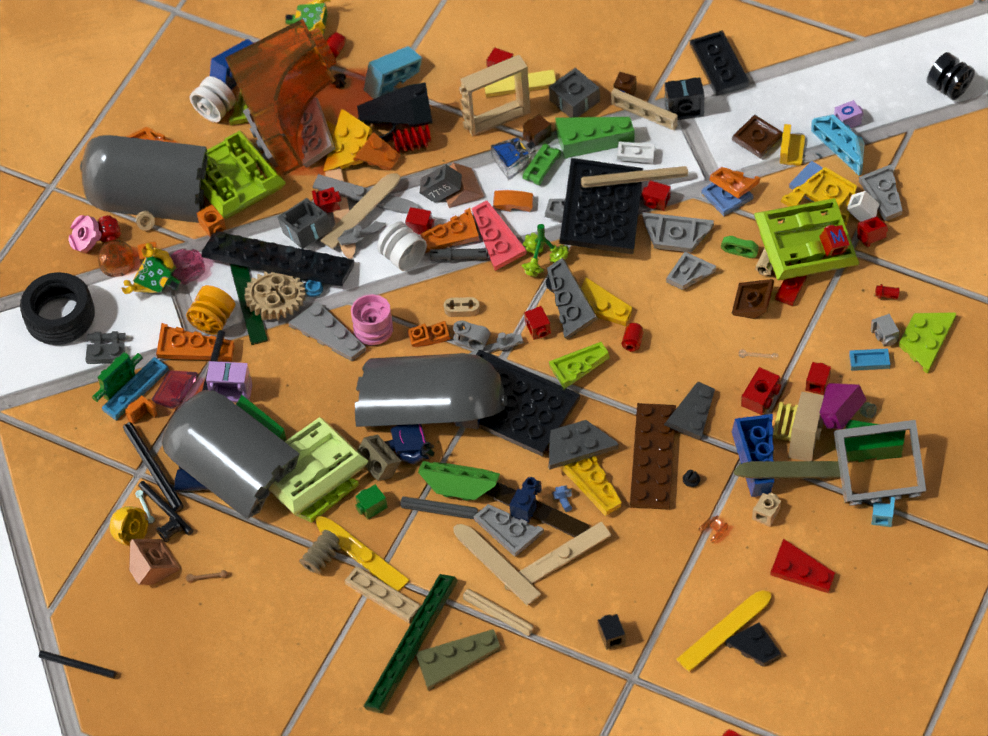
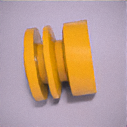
(210, 309)

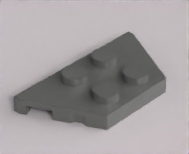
(577, 443)

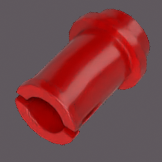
(886, 292)

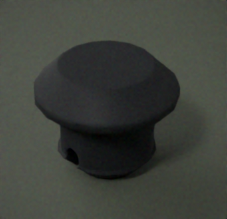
(339, 80)
(691, 478)

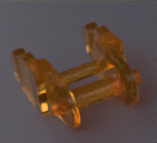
(709, 523)

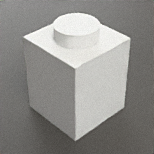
(863, 206)

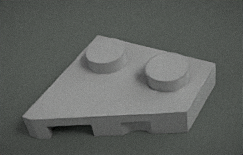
(689, 271)

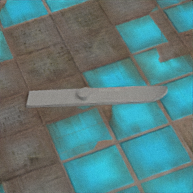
(357, 193)

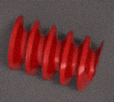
(412, 138)

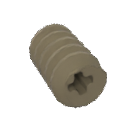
(319, 552)

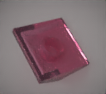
(174, 388)

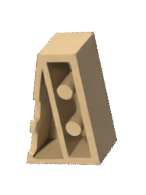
(806, 427)

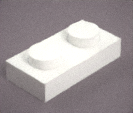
(636, 152)

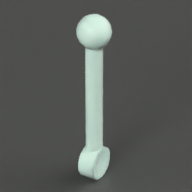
(139, 494)

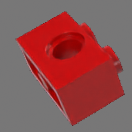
(762, 381)

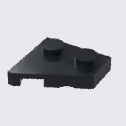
(755, 644)

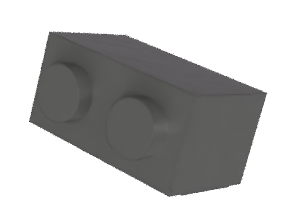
(440, 183)

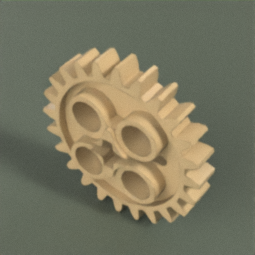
(279, 288)

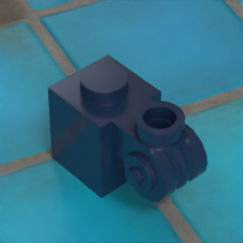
(524, 501)

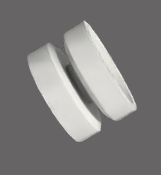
(212, 99)

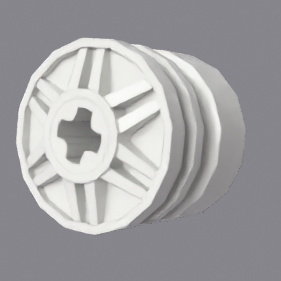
(401, 246)

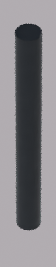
(216, 352)
(165, 507)
(77, 664)

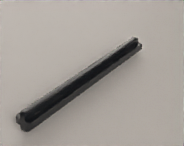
(153, 467)

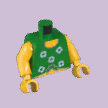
(153, 273)

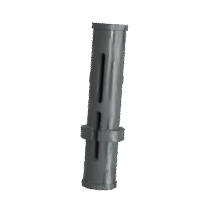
(458, 254)

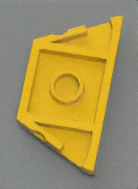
(348, 139)

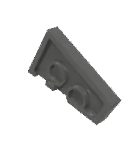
(693, 411)

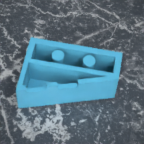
(390, 70)

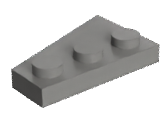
(882, 187)

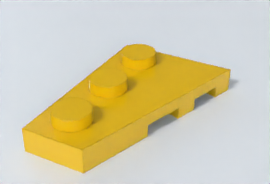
(606, 304)

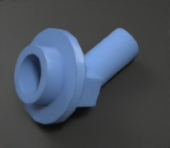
(562, 493)

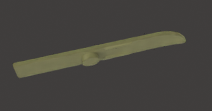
(788, 469)

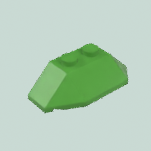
(458, 480)

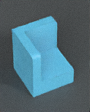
(883, 513)

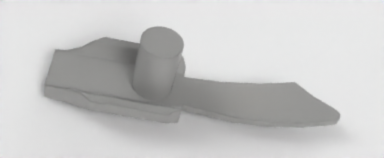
(356, 234)
(503, 342)

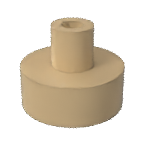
(145, 220)

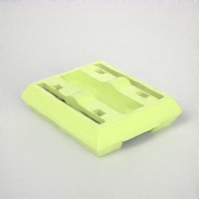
(318, 448)

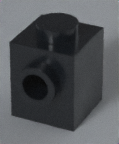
(611, 631)

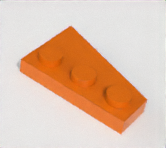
(453, 233)

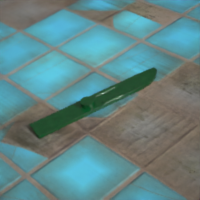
(253, 323)

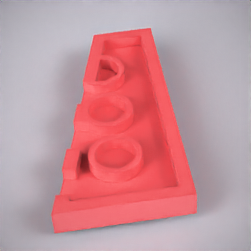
(497, 237)

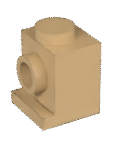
(766, 509)

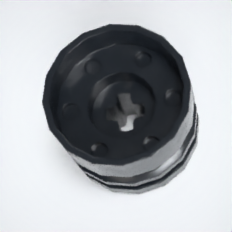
(950, 75)

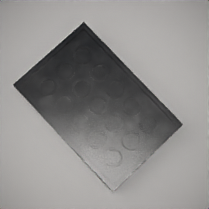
(601, 214)
(532, 407)

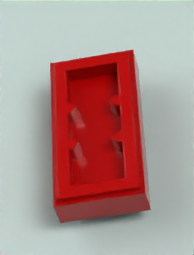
(790, 290)

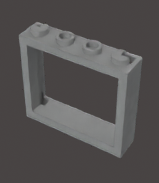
(872, 430)

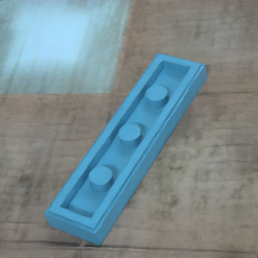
(135, 388)

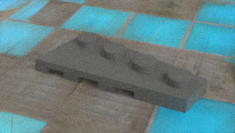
(570, 299)

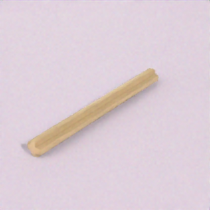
(635, 176)

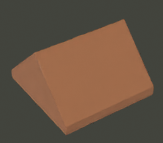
(469, 189)

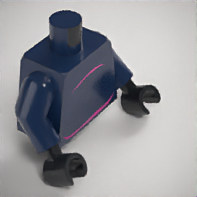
(410, 443)

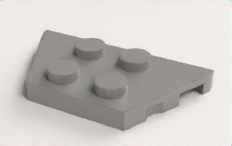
(676, 232)

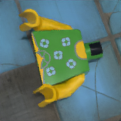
(313, 14)

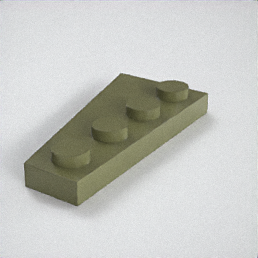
(449, 658)

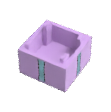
(229, 379)

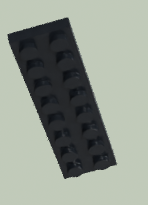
(278, 258)

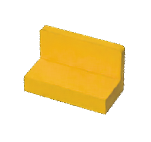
(791, 147)

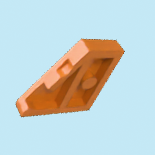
(377, 153)

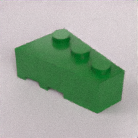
(873, 446)

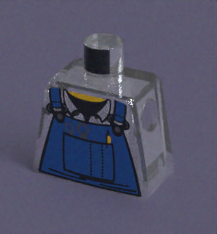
(512, 156)

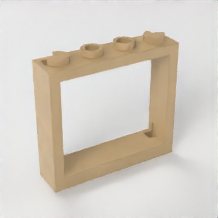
(504, 113)

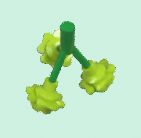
(534, 244)

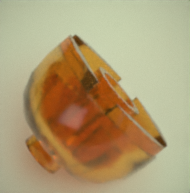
(116, 258)

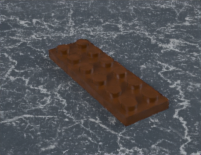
(652, 457)

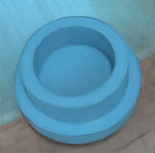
(313, 288)

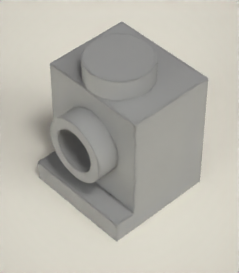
(885, 330)

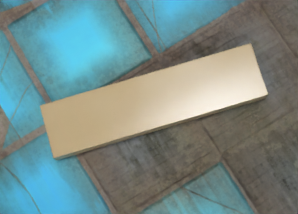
(644, 109)
(382, 594)

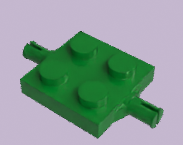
(116, 376)

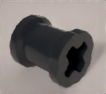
(169, 529)

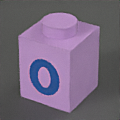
(849, 113)

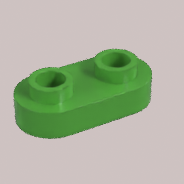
(739, 247)

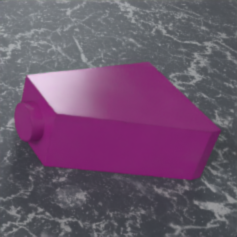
(841, 404)

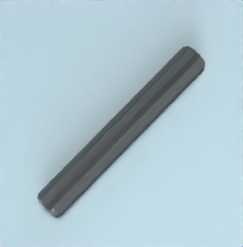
(438, 507)

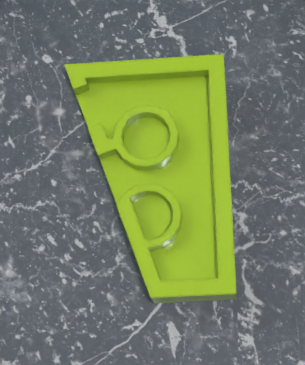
(579, 363)

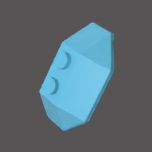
(840, 140)

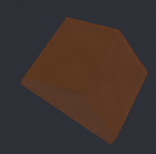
(752, 298)

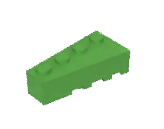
(592, 134)

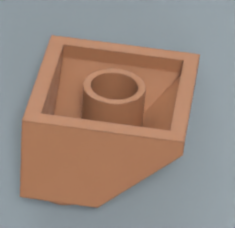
(150, 561)

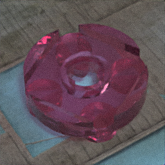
(190, 273)

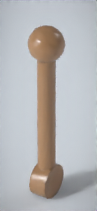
(190, 577)

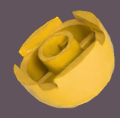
(128, 524)

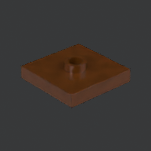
(757, 136)

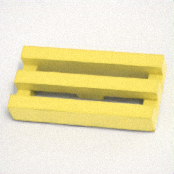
(788, 408)

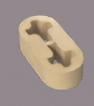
(461, 307)

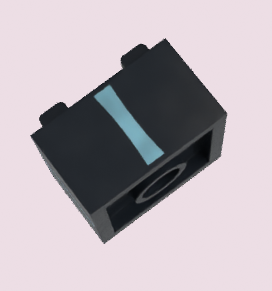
(685, 98)

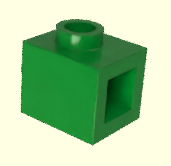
(370, 501)

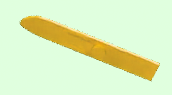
(363, 555)
(724, 630)

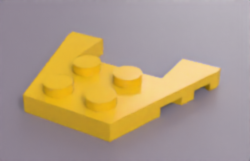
(824, 186)

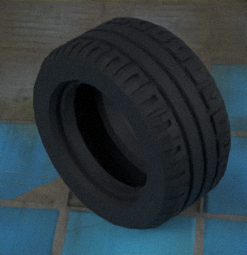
(53, 287)

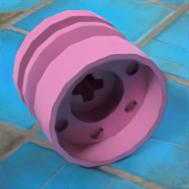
(372, 319)

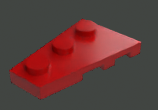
(800, 568)

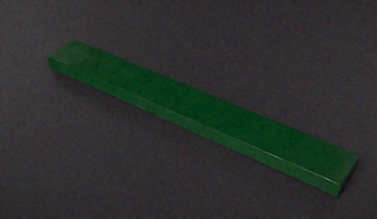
(410, 643)

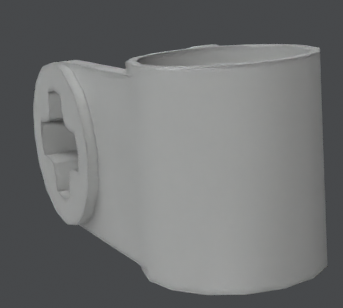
(472, 336)

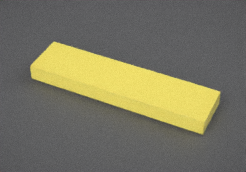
(536, 80)

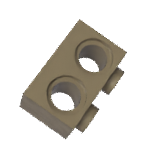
(381, 459)

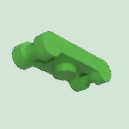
(541, 163)

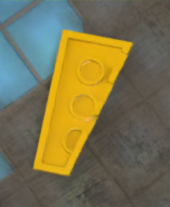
(593, 483)

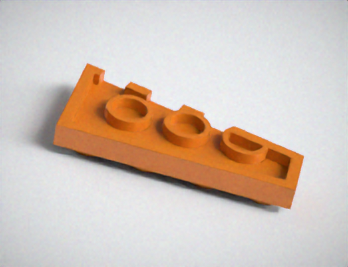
(181, 344)

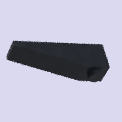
(404, 105)

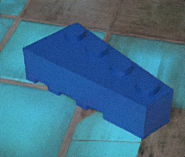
(755, 443)

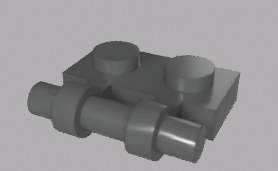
(104, 353)

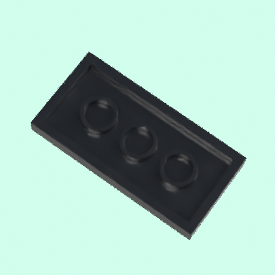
(719, 63)

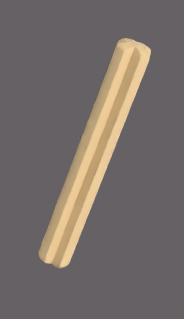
(498, 612)

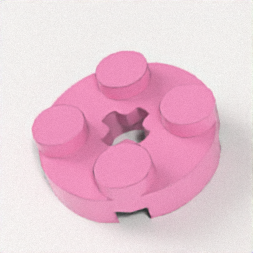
(84, 233)

